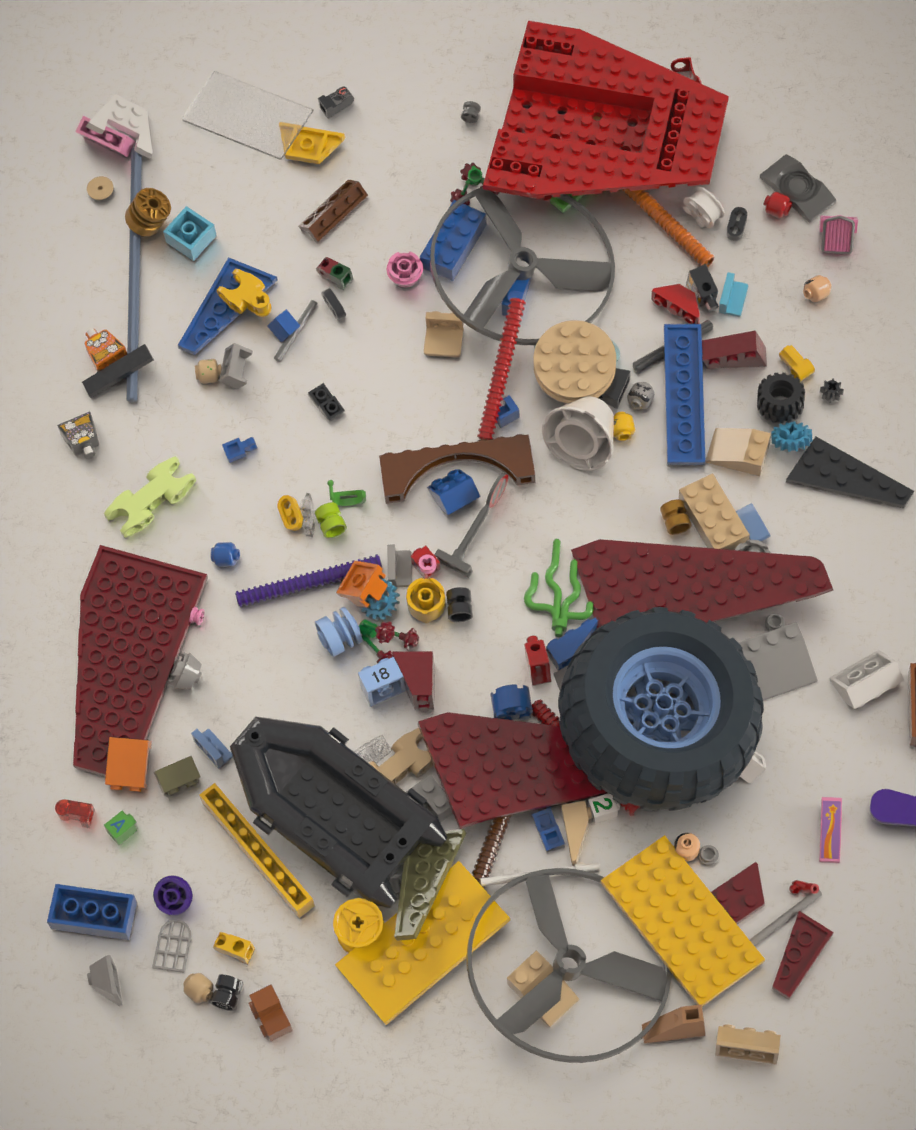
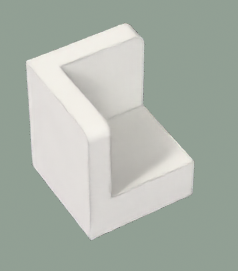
(754, 768)

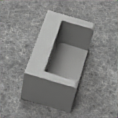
(233, 365)

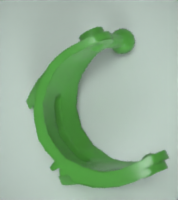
(335, 496)

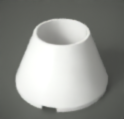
(580, 433)

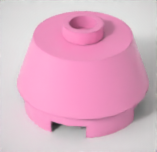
(404, 269)

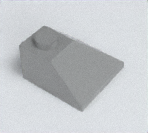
(105, 979)

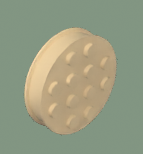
(574, 361)

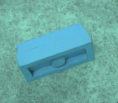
(733, 296)

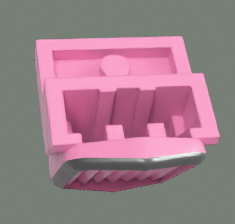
(837, 233)

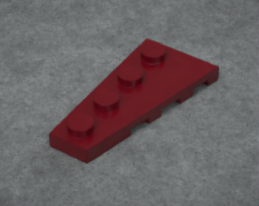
(803, 949)

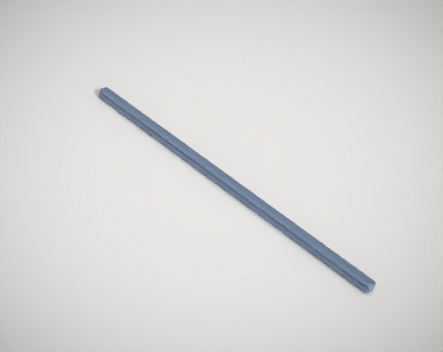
(134, 279)

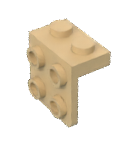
(443, 334)

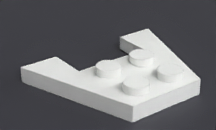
(127, 118)

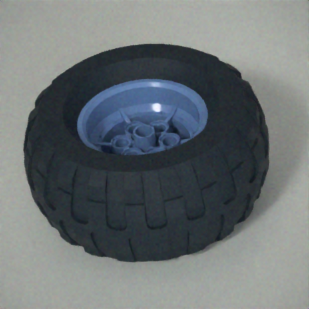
(700, 665)

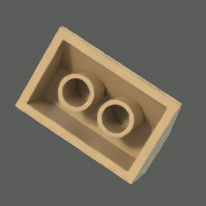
(747, 1044)

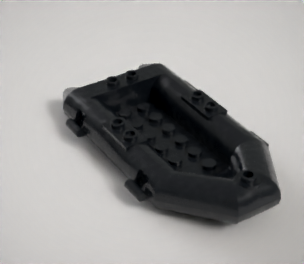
(332, 804)

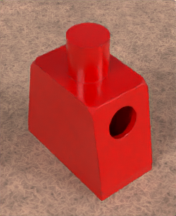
(537, 656)

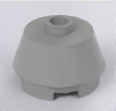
(185, 672)

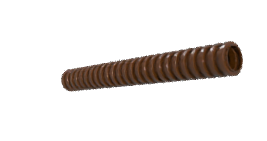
(490, 848)

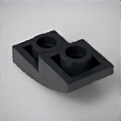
(326, 402)

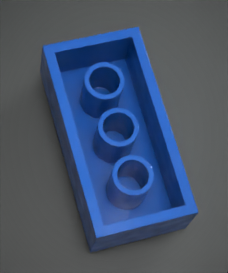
(455, 241)
(92, 912)

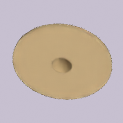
(100, 188)

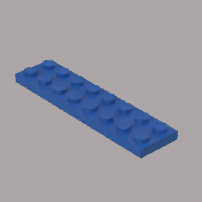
(684, 394)

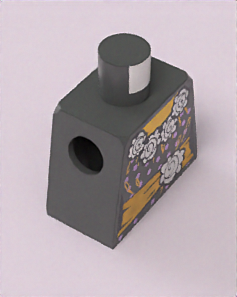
(80, 434)

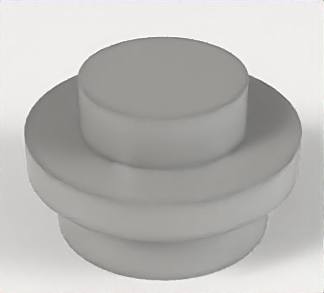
(774, 622)
(708, 855)

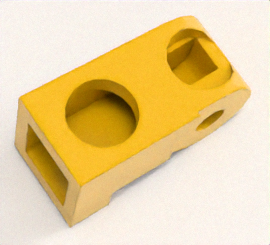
(234, 947)

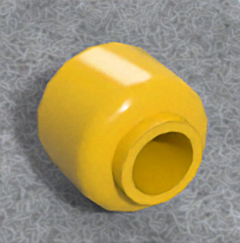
(623, 426)

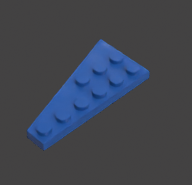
(214, 312)

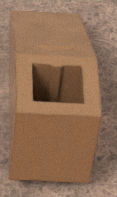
(677, 1024)

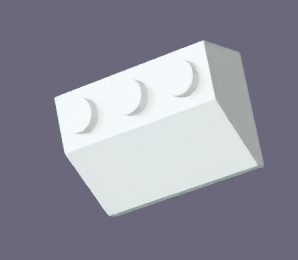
(867, 679)

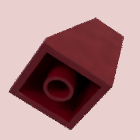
(419, 677)

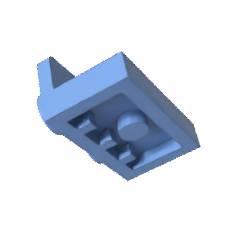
(212, 747)

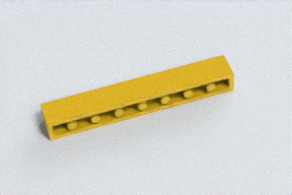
(257, 850)

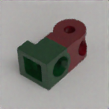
(335, 272)

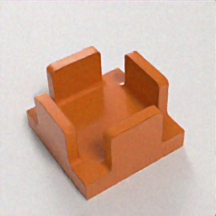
(362, 580)

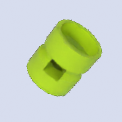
(331, 523)

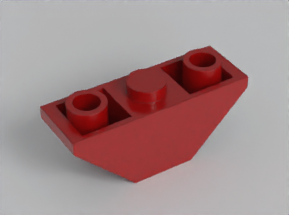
(678, 301)

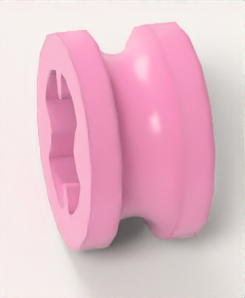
(427, 558)
(196, 616)

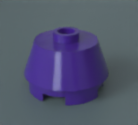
(172, 895)

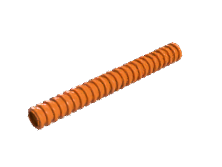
(671, 226)

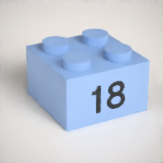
(381, 681)

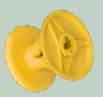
(357, 923)

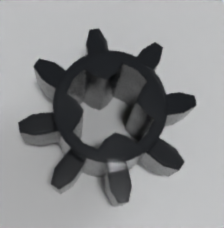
(831, 390)

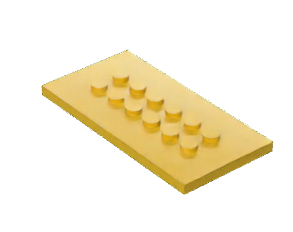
(397, 973)

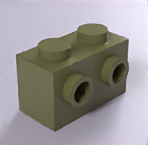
(177, 775)

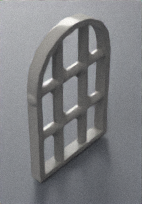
(170, 935)

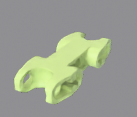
(142, 503)

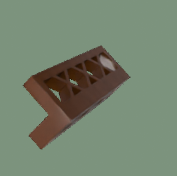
(333, 209)

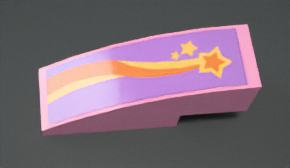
(830, 829)

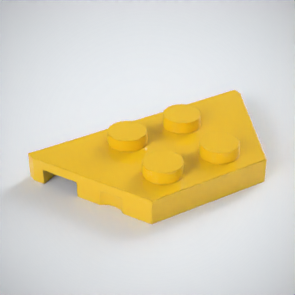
(314, 145)

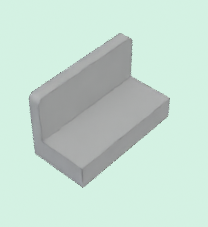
(399, 566)

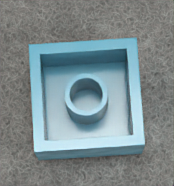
(189, 233)

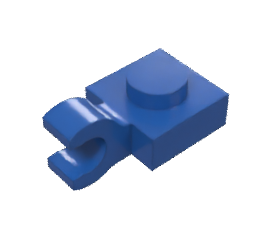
(236, 449)

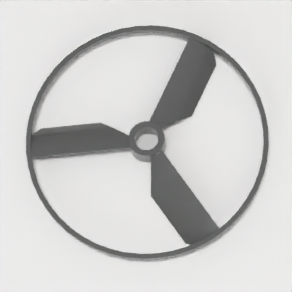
(560, 272)
(612, 969)

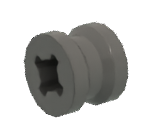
(470, 112)

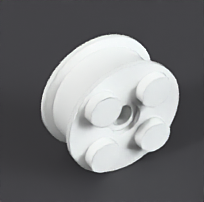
(703, 207)

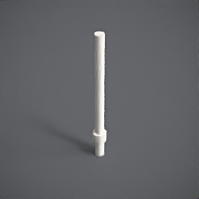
(507, 878)

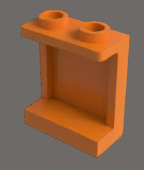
(127, 763)

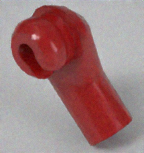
(803, 887)

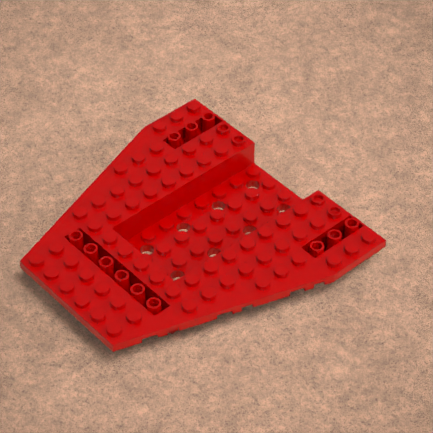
(586, 78)

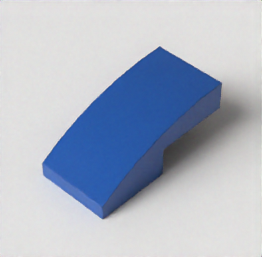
(548, 829)

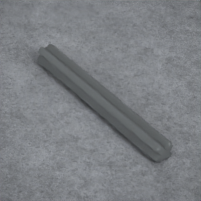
(658, 354)

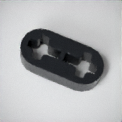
(734, 223)
(333, 304)

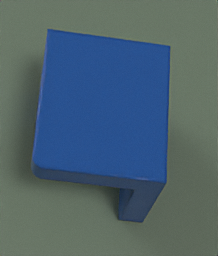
(283, 325)
(508, 412)

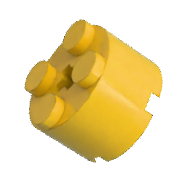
(434, 602)

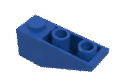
(562, 649)

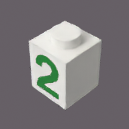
(603, 808)

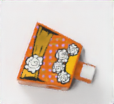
(103, 348)

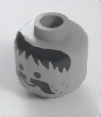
(641, 395)

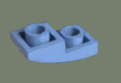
(753, 523)

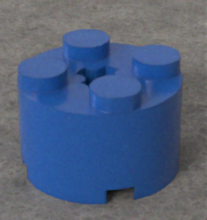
(511, 702)

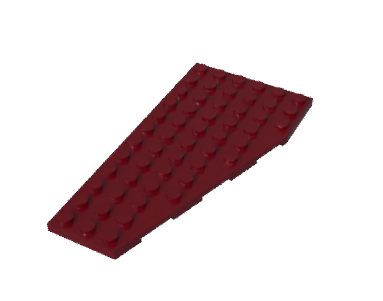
(127, 646)

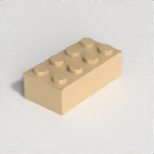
(713, 514)

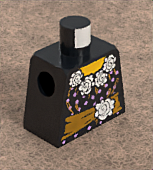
(704, 287)

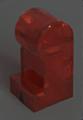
(76, 811)

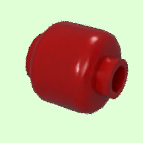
(777, 205)

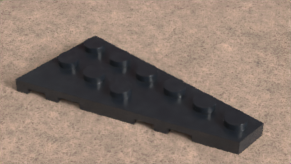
(843, 474)

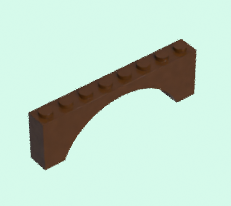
(405, 468)

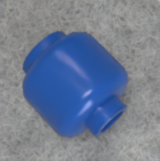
(225, 554)

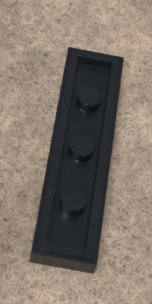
(117, 371)

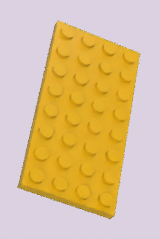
(682, 921)

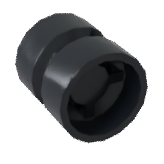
(459, 604)
(225, 996)

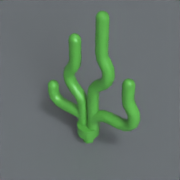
(559, 613)

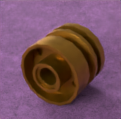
(147, 212)

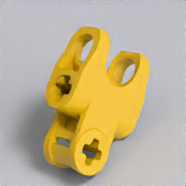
(247, 295)

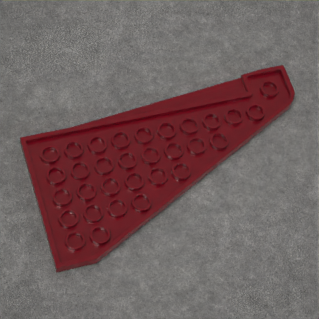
(695, 579)
(501, 766)

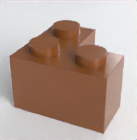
(268, 1009)

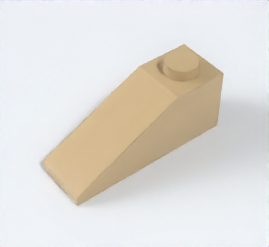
(576, 824)

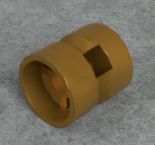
(676, 518)

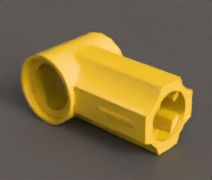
(799, 367)

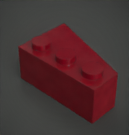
(734, 351)

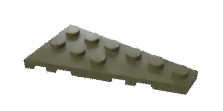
(421, 881)

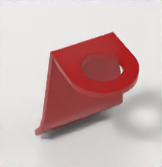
(688, 67)

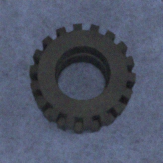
(779, 409)

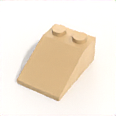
(739, 449)
(530, 974)

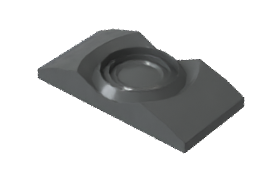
(805, 192)

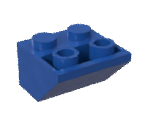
(453, 491)

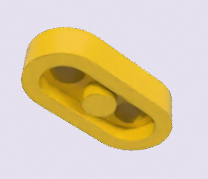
(290, 514)

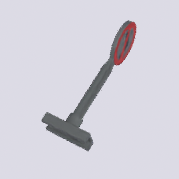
(455, 560)

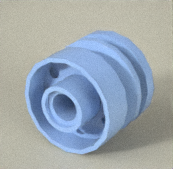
(335, 633)

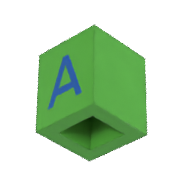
(121, 827)

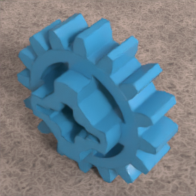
(791, 436)
(381, 608)

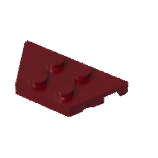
(741, 894)

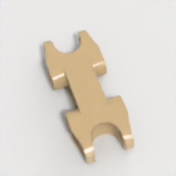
(406, 759)

